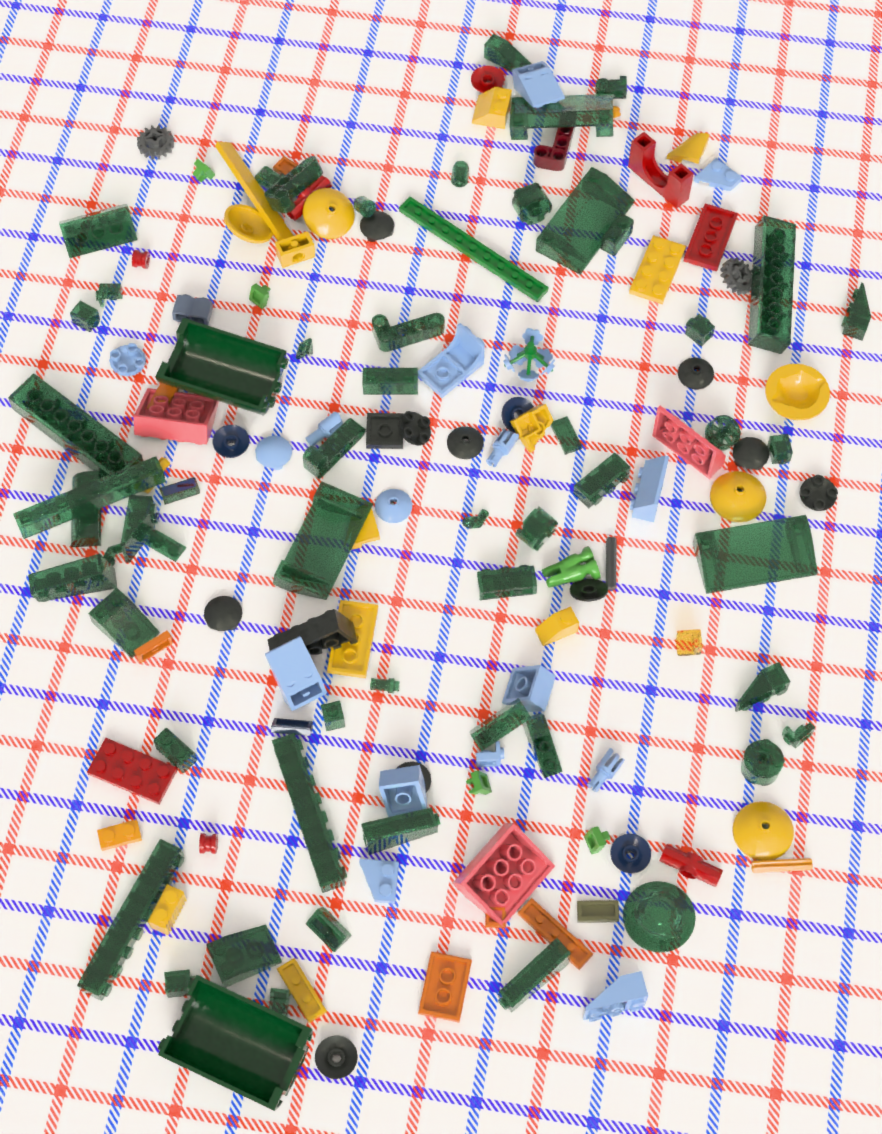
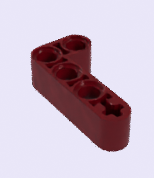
(555, 157)

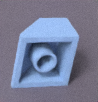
(531, 686)
(403, 790)

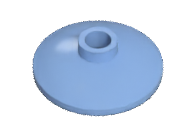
(393, 513)

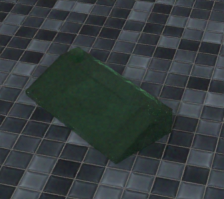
(570, 112)
(582, 220)
(322, 543)
(755, 554)

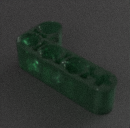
(283, 192)
(431, 325)
(321, 460)

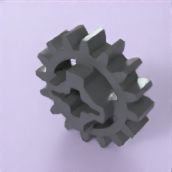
(155, 142)
(737, 276)

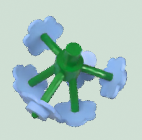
(520, 355)

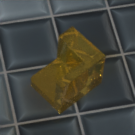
(688, 642)

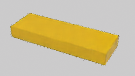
(301, 990)

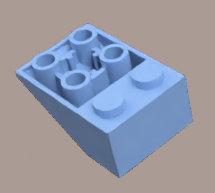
(537, 84)
(295, 673)
(623, 994)

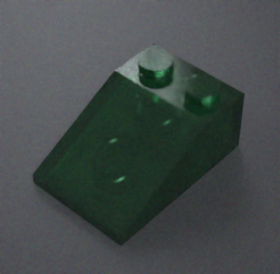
(139, 519)
(123, 622)
(243, 954)

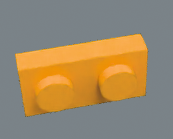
(119, 835)

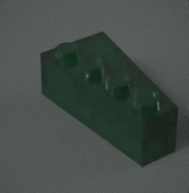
(73, 579)

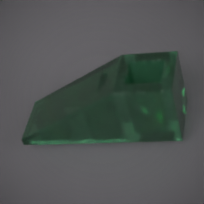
(504, 53)
(859, 315)
(768, 683)
(542, 745)

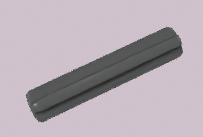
(611, 556)

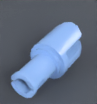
(325, 428)
(502, 446)
(605, 771)

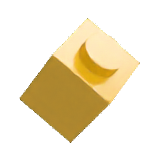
(557, 626)

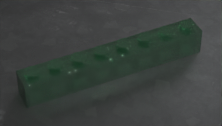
(89, 497)
(308, 813)
(130, 920)

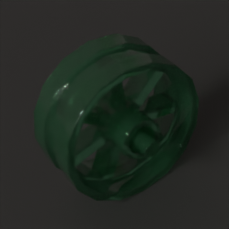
(722, 432)

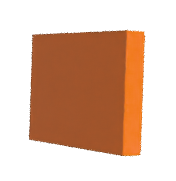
(445, 987)

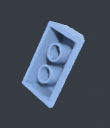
(649, 488)

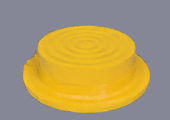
(797, 392)

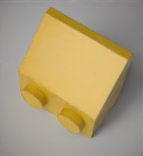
(493, 108)

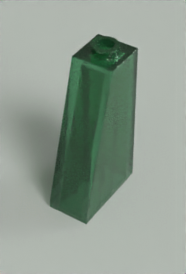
(399, 829)
(534, 976)

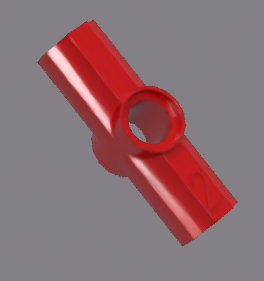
(297, 212)
(691, 865)

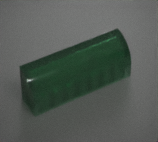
(86, 528)

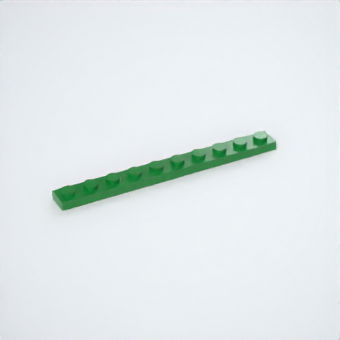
(474, 249)

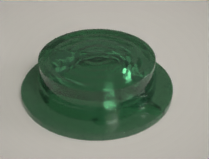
(659, 917)

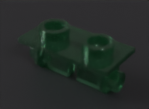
(164, 545)

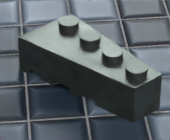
(319, 633)

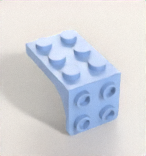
(454, 363)

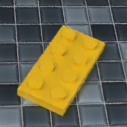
(657, 269)
(354, 658)

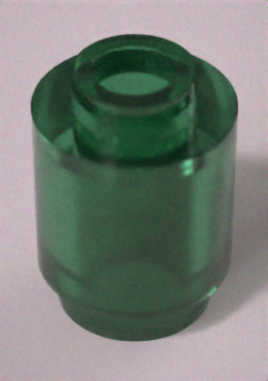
(460, 174)
(364, 206)

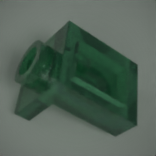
(108, 291)
(800, 735)

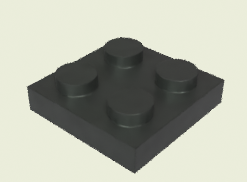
(383, 431)

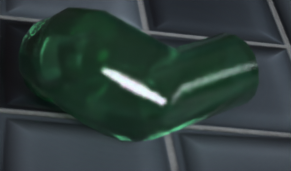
(475, 522)
(111, 553)

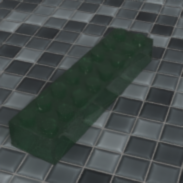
(772, 285)
(72, 427)

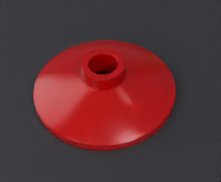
(486, 78)

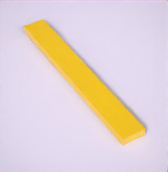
(253, 190)

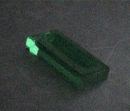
(566, 435)

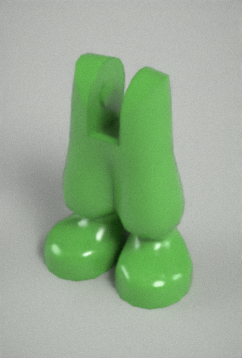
(570, 570)

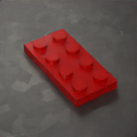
(710, 237)
(132, 771)

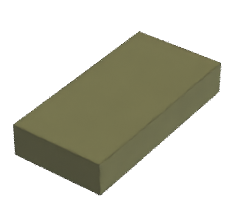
(597, 911)

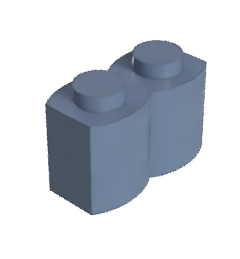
(192, 308)

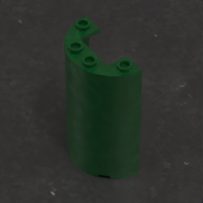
(224, 367)
(237, 1043)

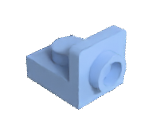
(490, 759)

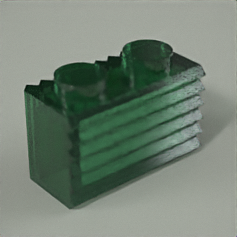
(617, 234)
(175, 750)

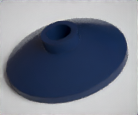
(514, 405)
(227, 435)
(630, 844)

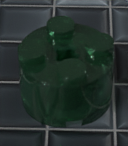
(531, 203)
(536, 528)
(770, 766)

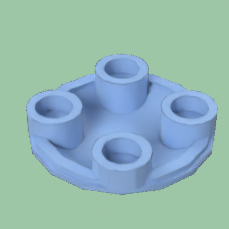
(127, 360)
(273, 452)

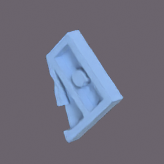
(719, 176)
(381, 879)

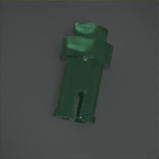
(389, 685)

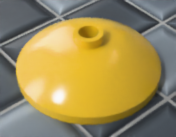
(324, 222)
(247, 224)
(738, 505)
(761, 842)

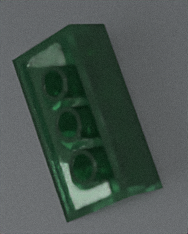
(98, 230)

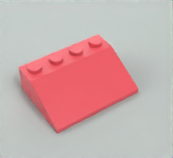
(184, 420)
(687, 443)
(504, 873)

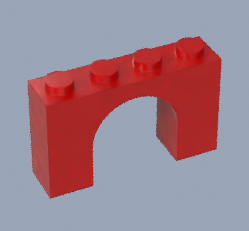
(674, 187)

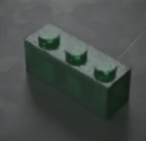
(390, 381)
(602, 480)
(506, 582)
(500, 724)

